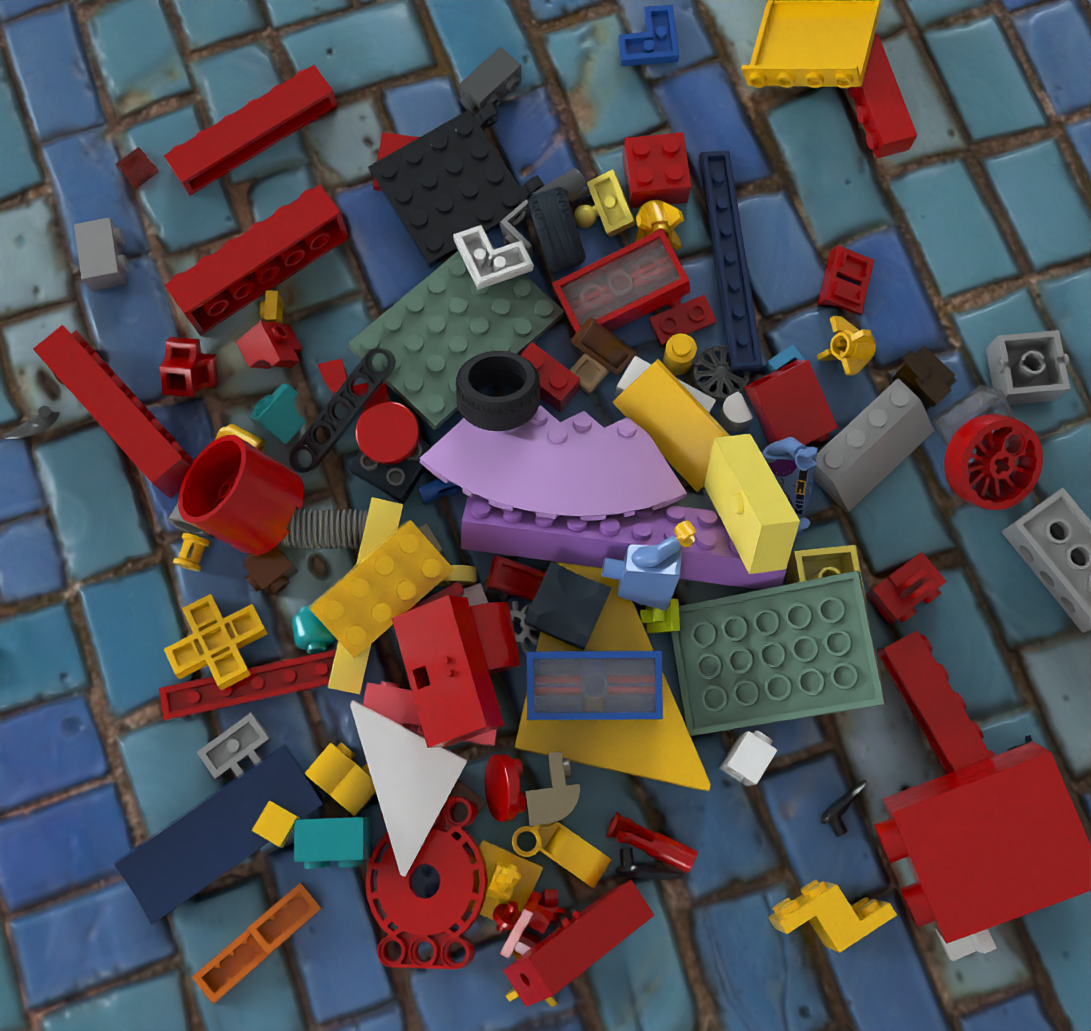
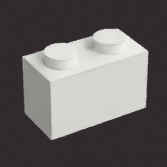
(749, 757)

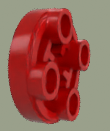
(387, 433)
(503, 787)

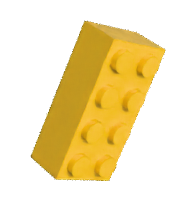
(380, 588)

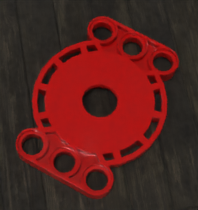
(437, 916)

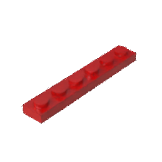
(263, 683)

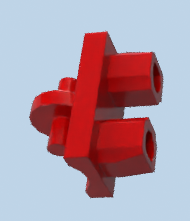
(511, 919)

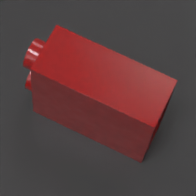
(988, 842)

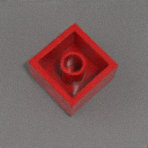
(656, 169)

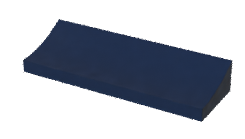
(214, 834)

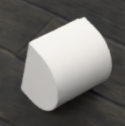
(735, 413)

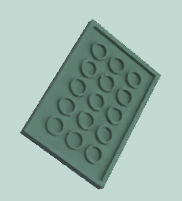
(446, 325)
(777, 655)

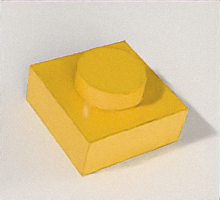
(272, 308)

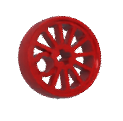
(993, 461)

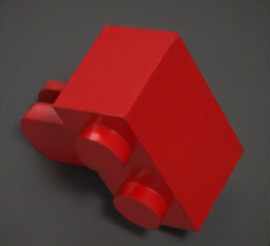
(906, 588)

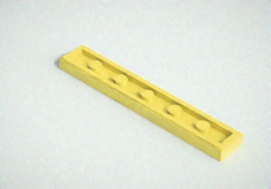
(381, 522)

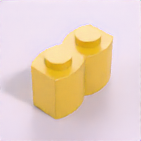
(343, 778)

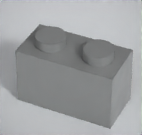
(101, 254)

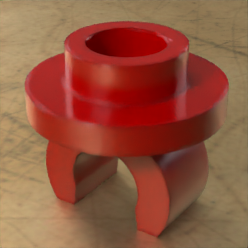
(550, 900)

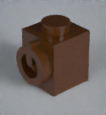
(269, 571)

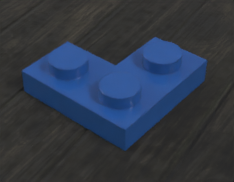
(656, 44)

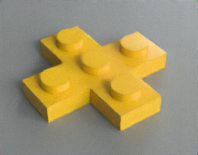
(215, 642)

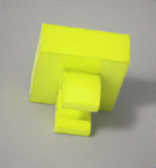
(660, 620)

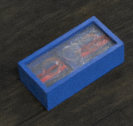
(594, 685)

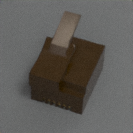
(926, 377)

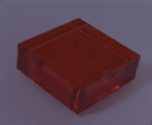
(137, 168)

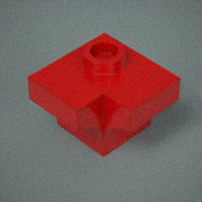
(270, 346)
(186, 368)

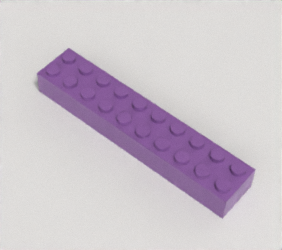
(589, 542)

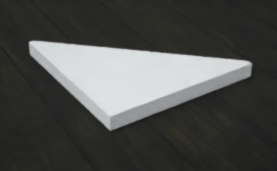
(407, 778)

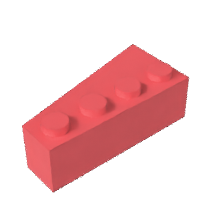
(400, 707)

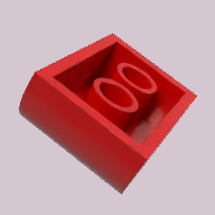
(496, 635)

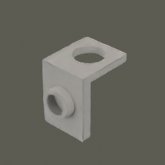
(508, 226)

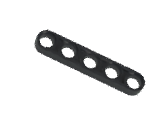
(355, 403)

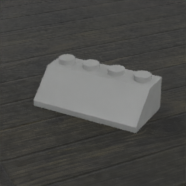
(872, 445)

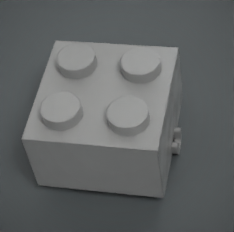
(1029, 367)

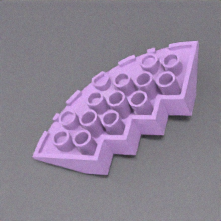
(558, 467)

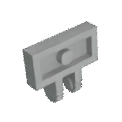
(234, 746)

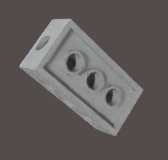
(1052, 556)

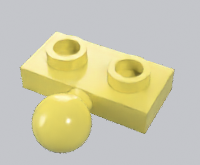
(609, 205)

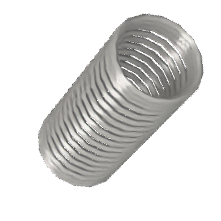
(336, 527)

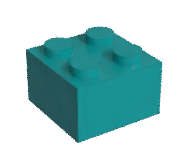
(332, 840)

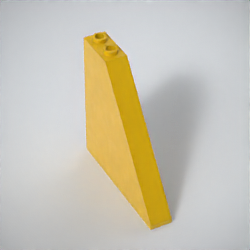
(635, 747)

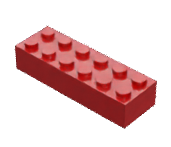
(258, 259)
(116, 409)

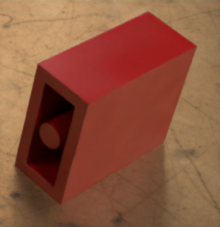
(791, 404)

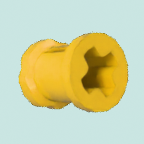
(189, 542)

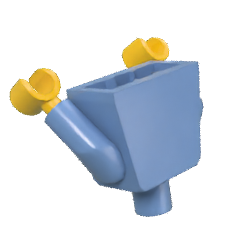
(651, 572)

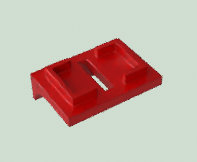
(839, 291)

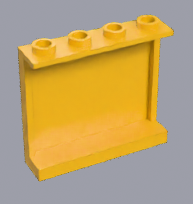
(813, 43)

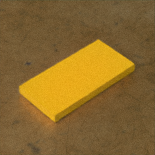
(673, 420)

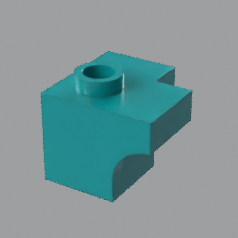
(278, 414)

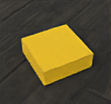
(275, 824)

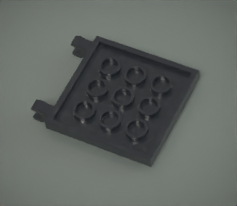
(450, 184)

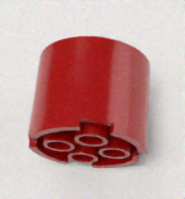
(240, 495)

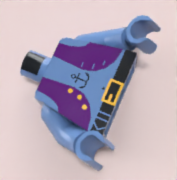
(794, 470)

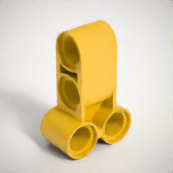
(566, 850)

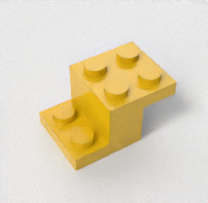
(831, 915)

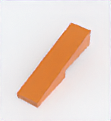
(256, 943)

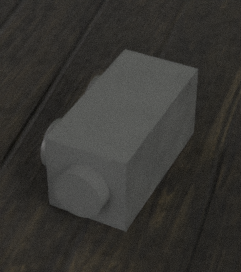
(490, 81)

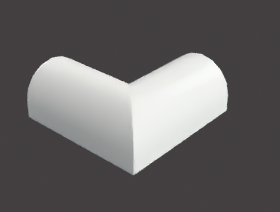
(491, 265)

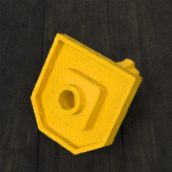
(508, 877)

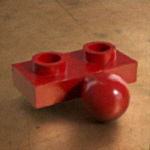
(682, 319)

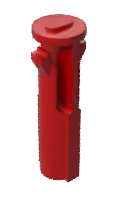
(652, 843)

